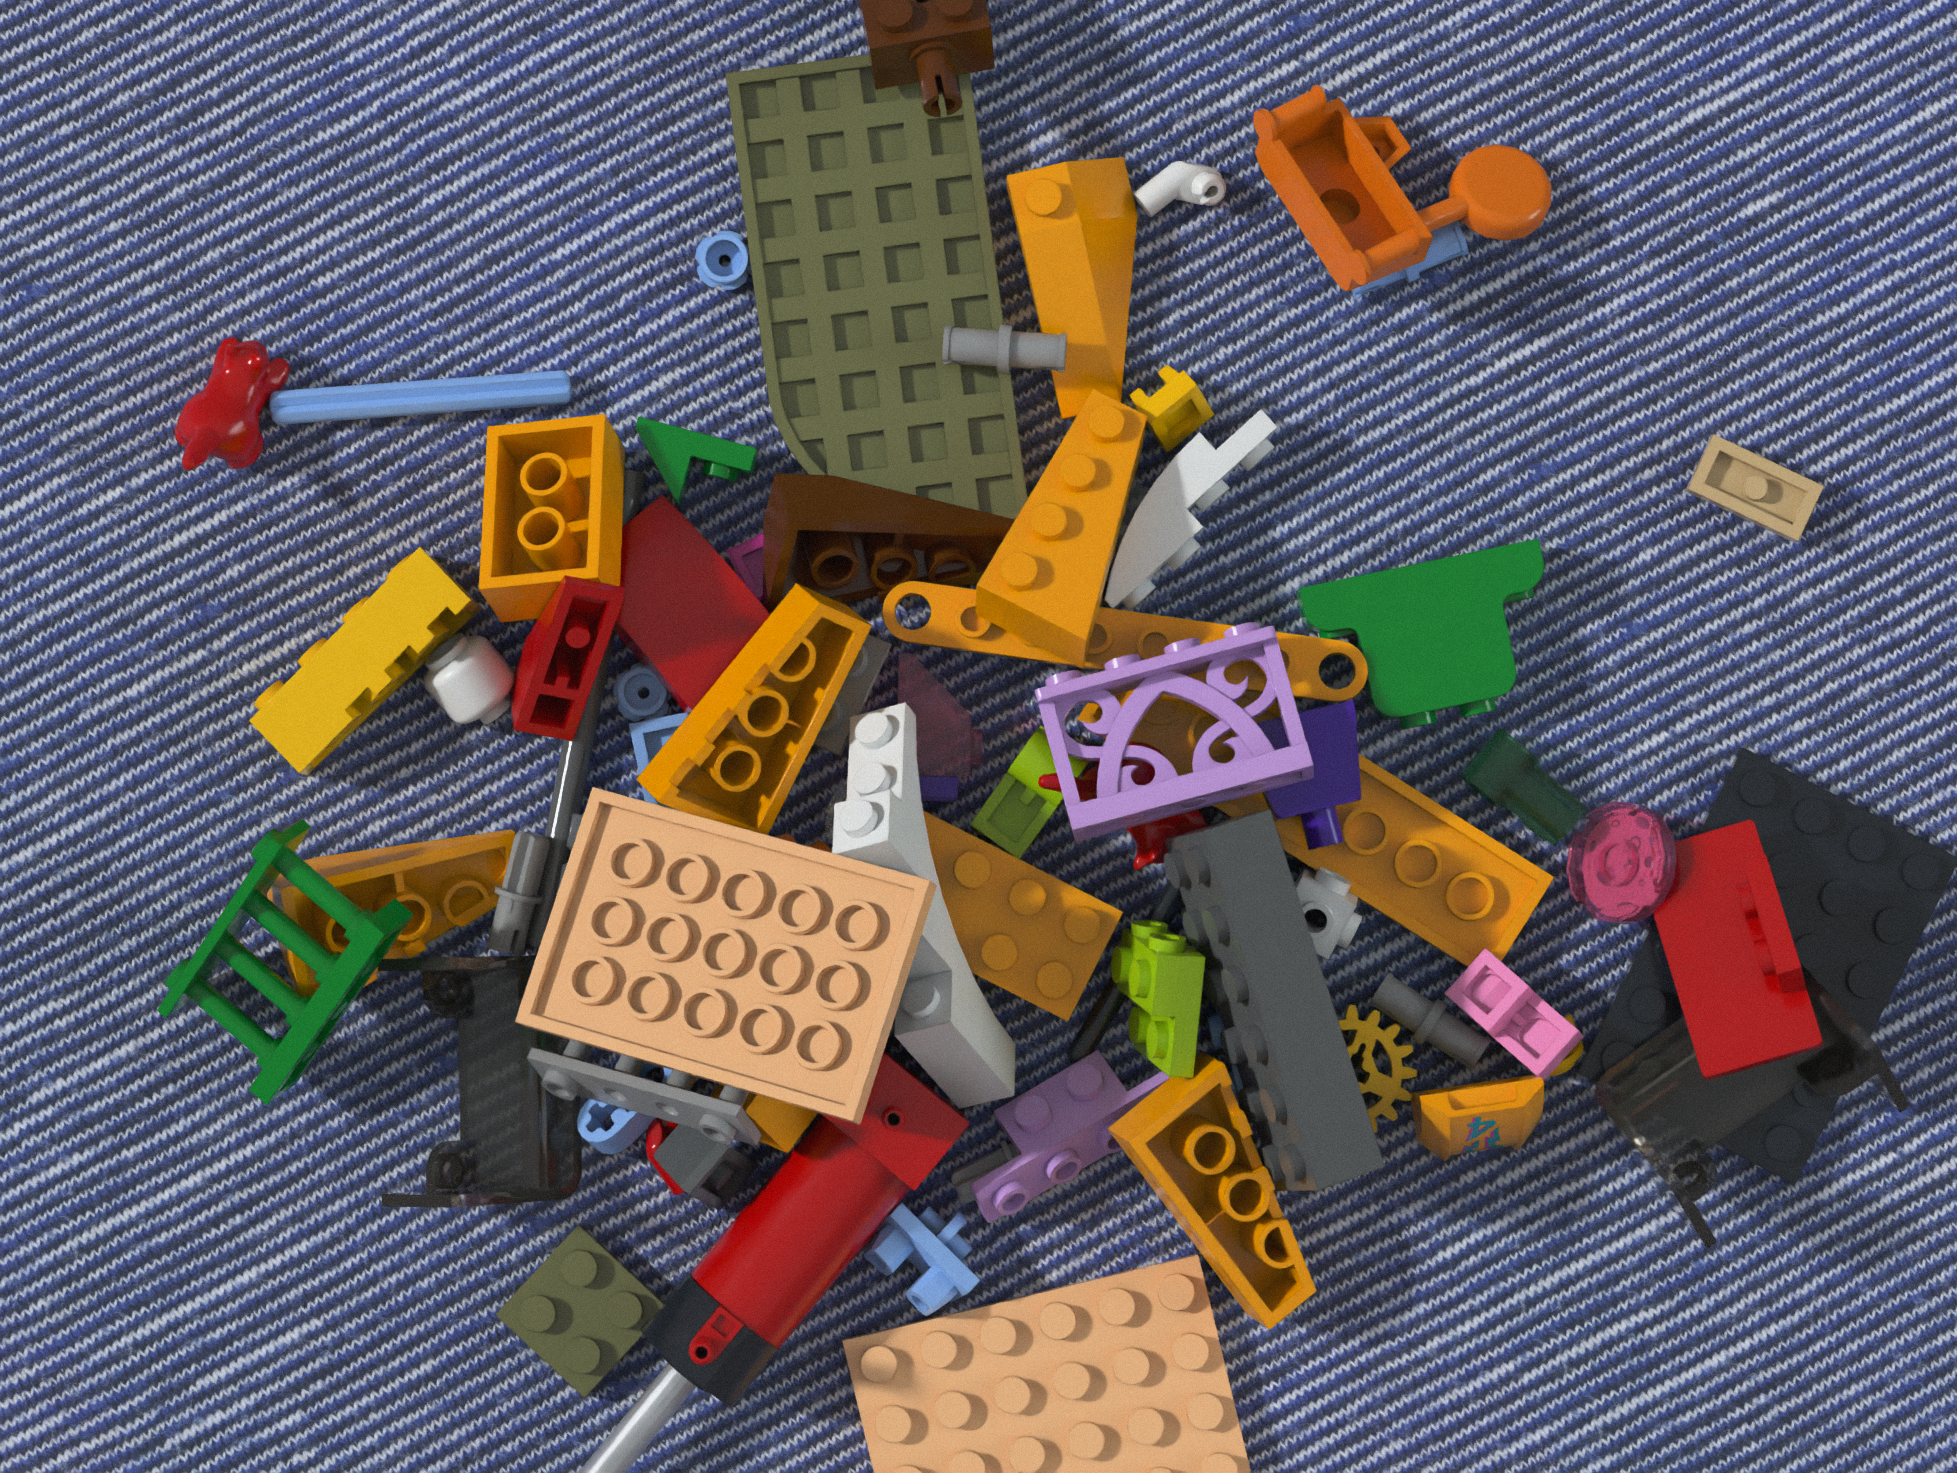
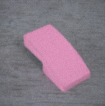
(1514, 1014)

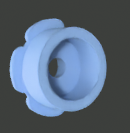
(711, 250)
(630, 704)

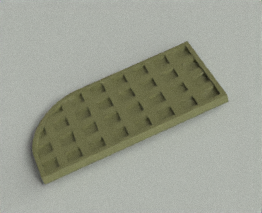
(860, 254)

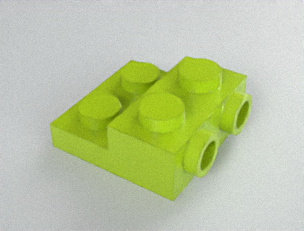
(1167, 984)

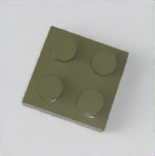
(581, 1310)

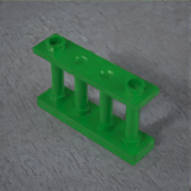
(339, 973)

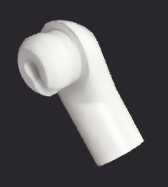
(1181, 182)

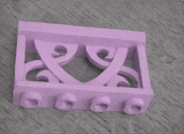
(1251, 771)

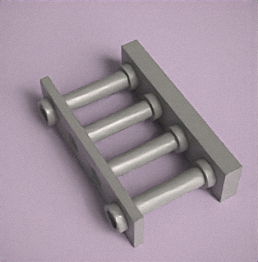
(715, 1118)

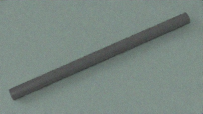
(575, 761)

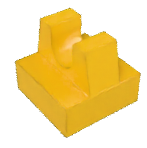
(1173, 409)

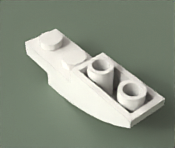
(1162, 524)

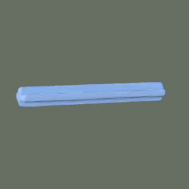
(420, 397)

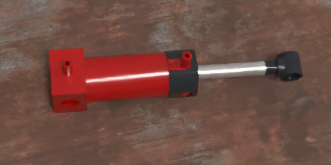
(785, 1252)

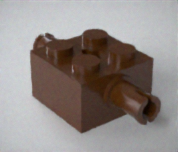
(927, 45)

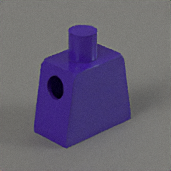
(1336, 780)

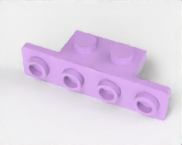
(1058, 1132)

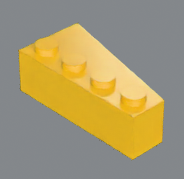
(363, 661)

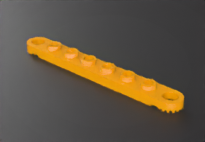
(1114, 635)

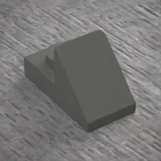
(703, 1166)

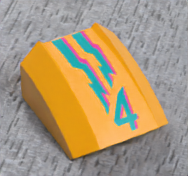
(1478, 1115)

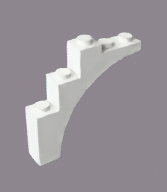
(941, 1009)

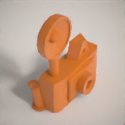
(1353, 211)

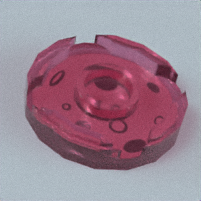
(1622, 863)

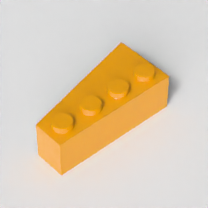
(1063, 542)
(761, 715)
(1208, 1174)

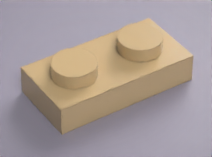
(1754, 488)

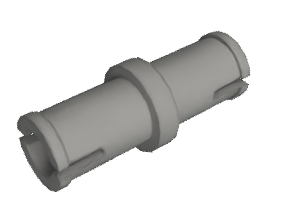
(1004, 348)
(1430, 1021)

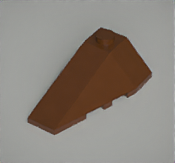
(868, 539)

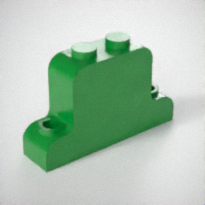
(1430, 629)

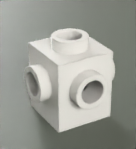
(1331, 895)

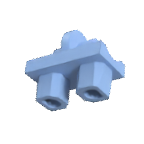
(932, 1248)

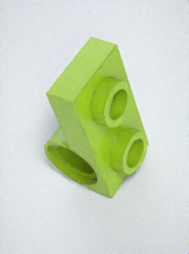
(1018, 803)

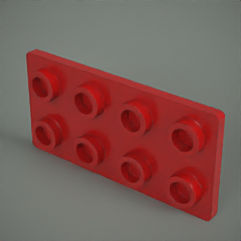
(1734, 955)

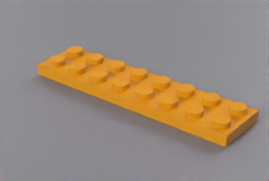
(1397, 847)

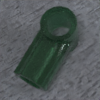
(1511, 779)

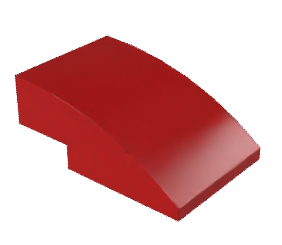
(681, 603)

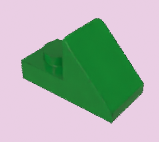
(677, 449)

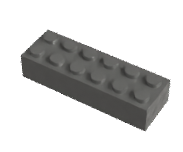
(1272, 1003)

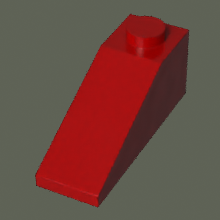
(563, 657)

